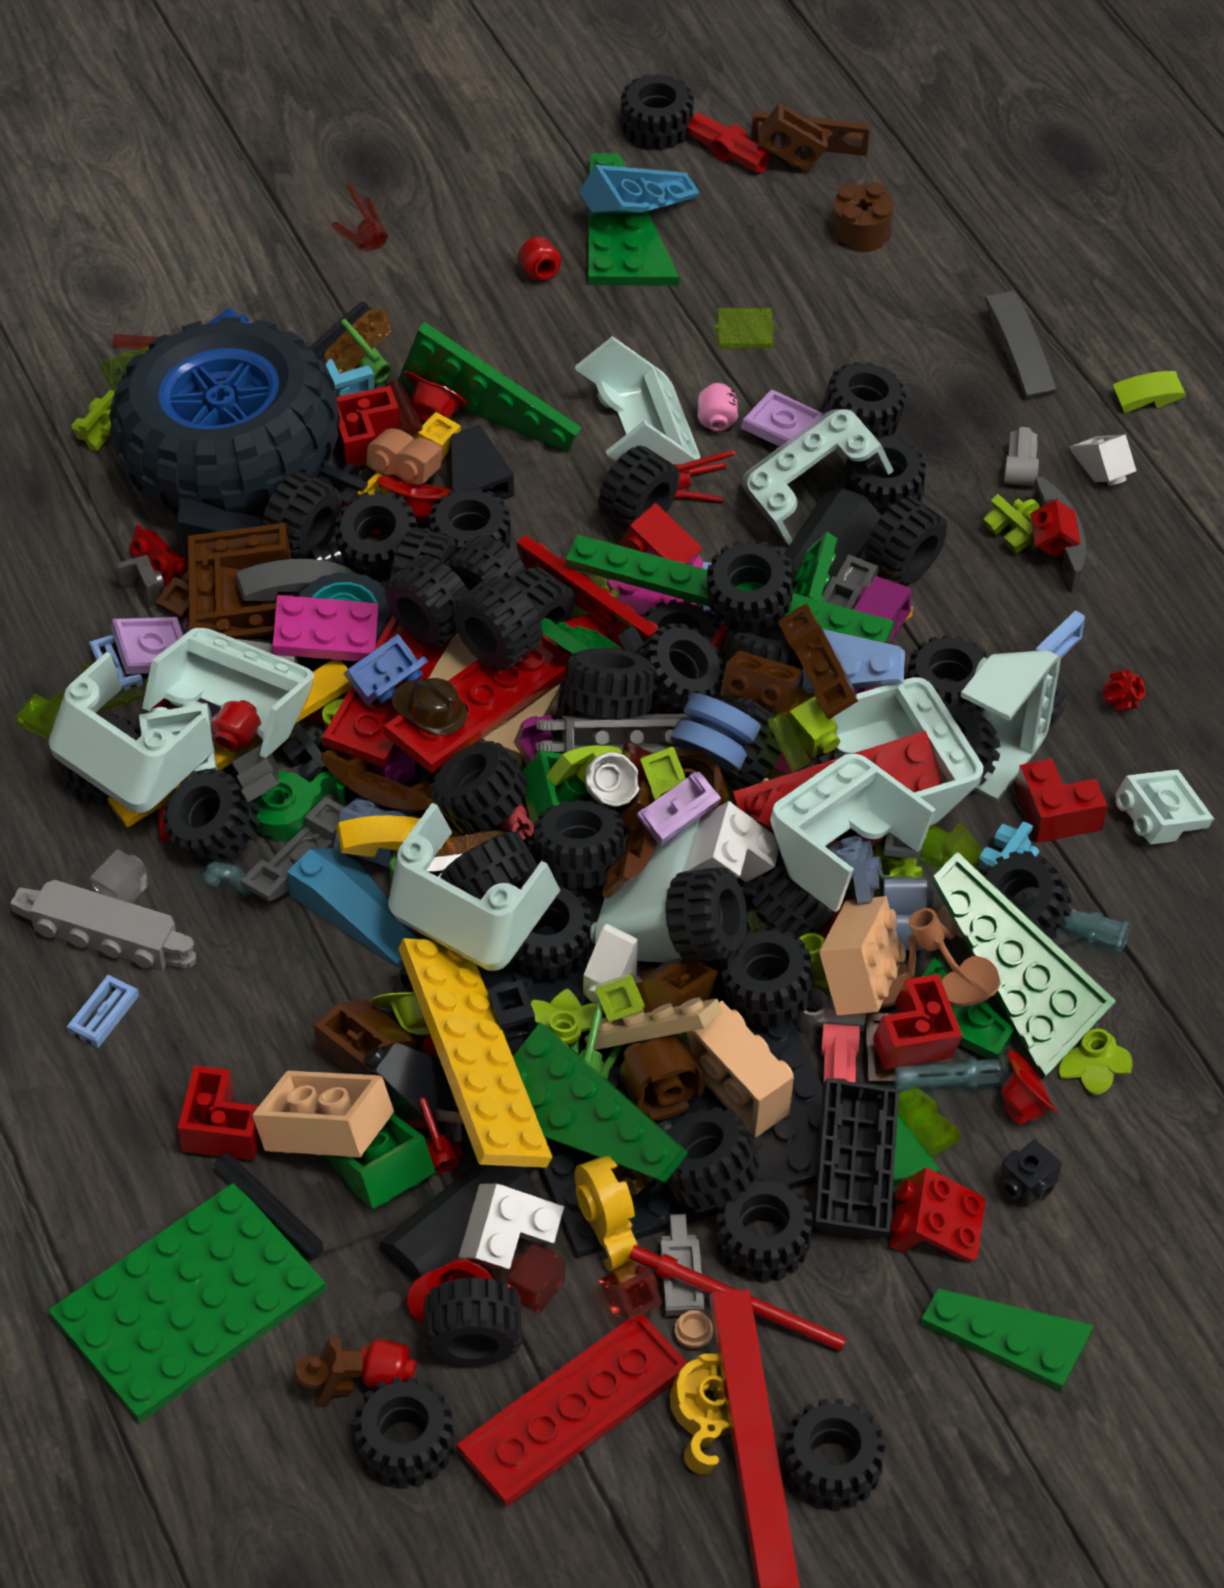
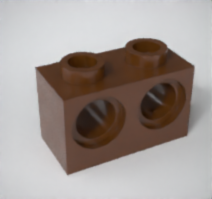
(795, 133)
(761, 680)

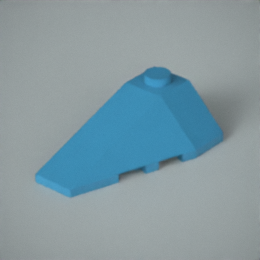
(634, 189)
(349, 900)

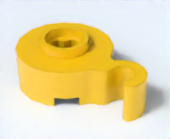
(607, 1208)
(697, 1413)

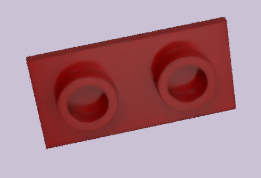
(150, 544)

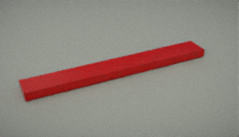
(753, 1440)

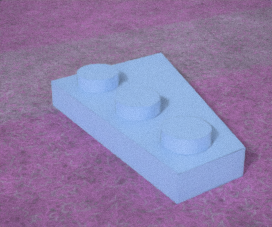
(865, 661)

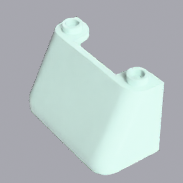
(641, 903)

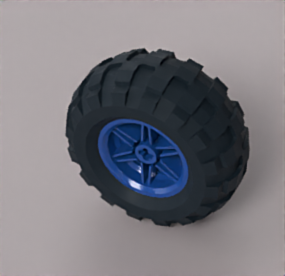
(223, 415)

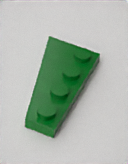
(1015, 1337)

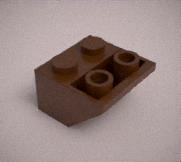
(675, 983)
(355, 1029)

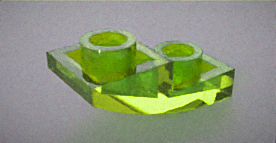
(925, 1122)

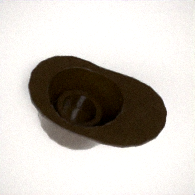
(430, 705)

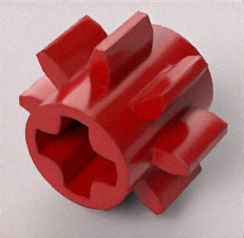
(1124, 690)

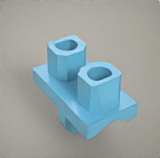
(1010, 840)

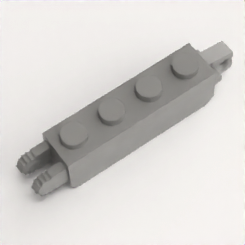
(645, 731)
(105, 925)

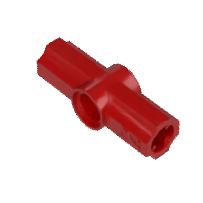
(729, 143)

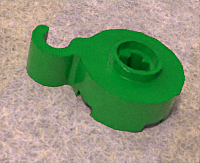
(288, 803)

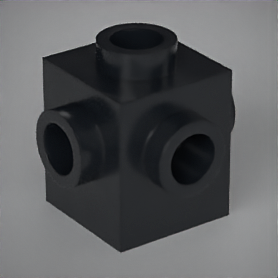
(1030, 1173)

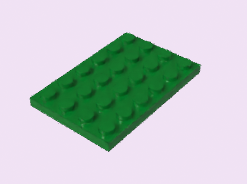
(187, 1301)

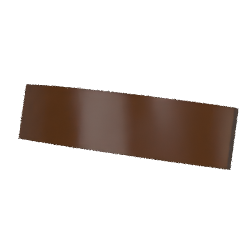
(819, 661)
(377, 788)
(638, 846)

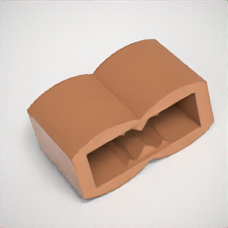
(404, 456)

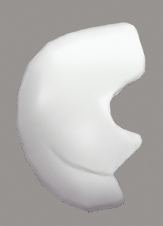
(612, 779)

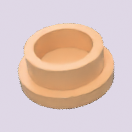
(693, 1329)

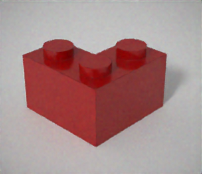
(363, 419)
(661, 536)
(1057, 808)
(922, 1029)
(212, 1121)

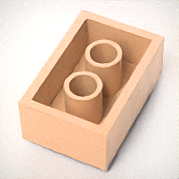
(862, 956)
(742, 1071)
(323, 1113)

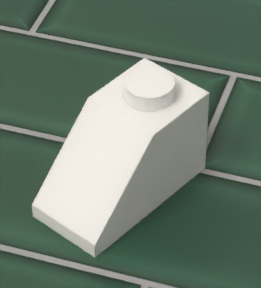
(1105, 458)
(611, 958)

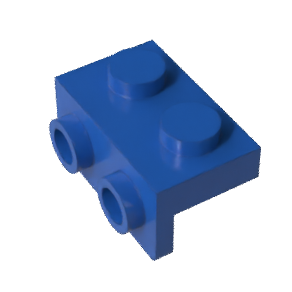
(383, 670)

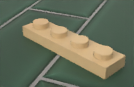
(660, 1022)

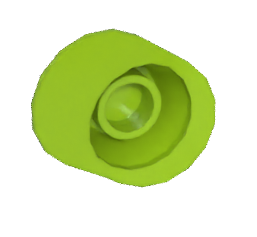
(406, 1010)

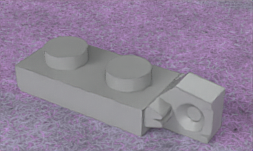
(677, 1295)

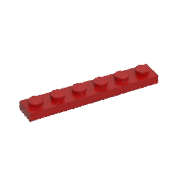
(588, 595)

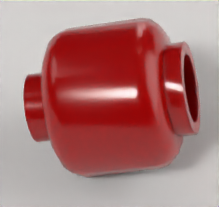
(539, 259)
(235, 725)
(385, 1361)

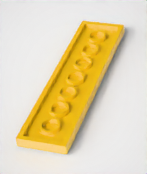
(474, 1056)

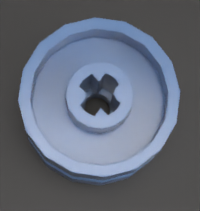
(716, 731)

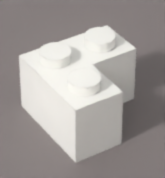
(733, 842)
(502, 1217)

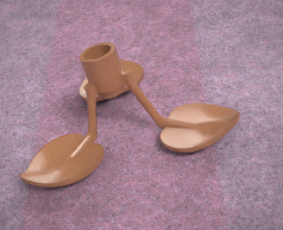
(967, 984)

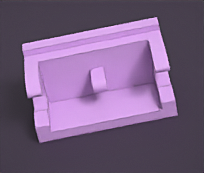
(679, 808)

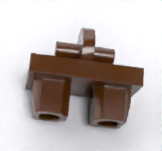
(330, 1372)

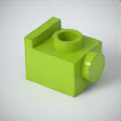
(814, 728)

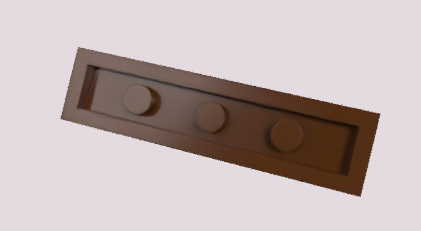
(842, 136)

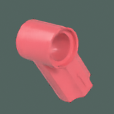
(840, 1051)

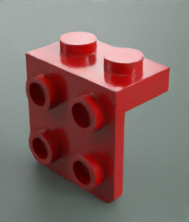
(939, 1213)

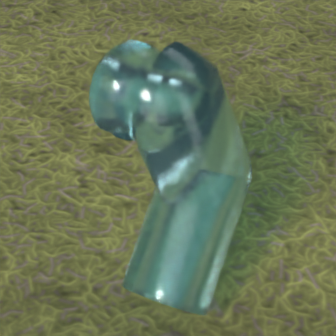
(232, 873)

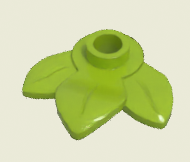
(564, 1015)
(1096, 1066)

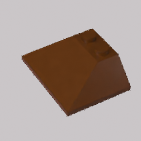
(213, 590)

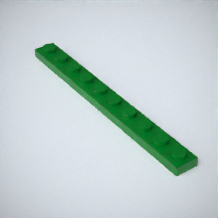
(691, 585)

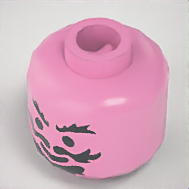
(717, 407)

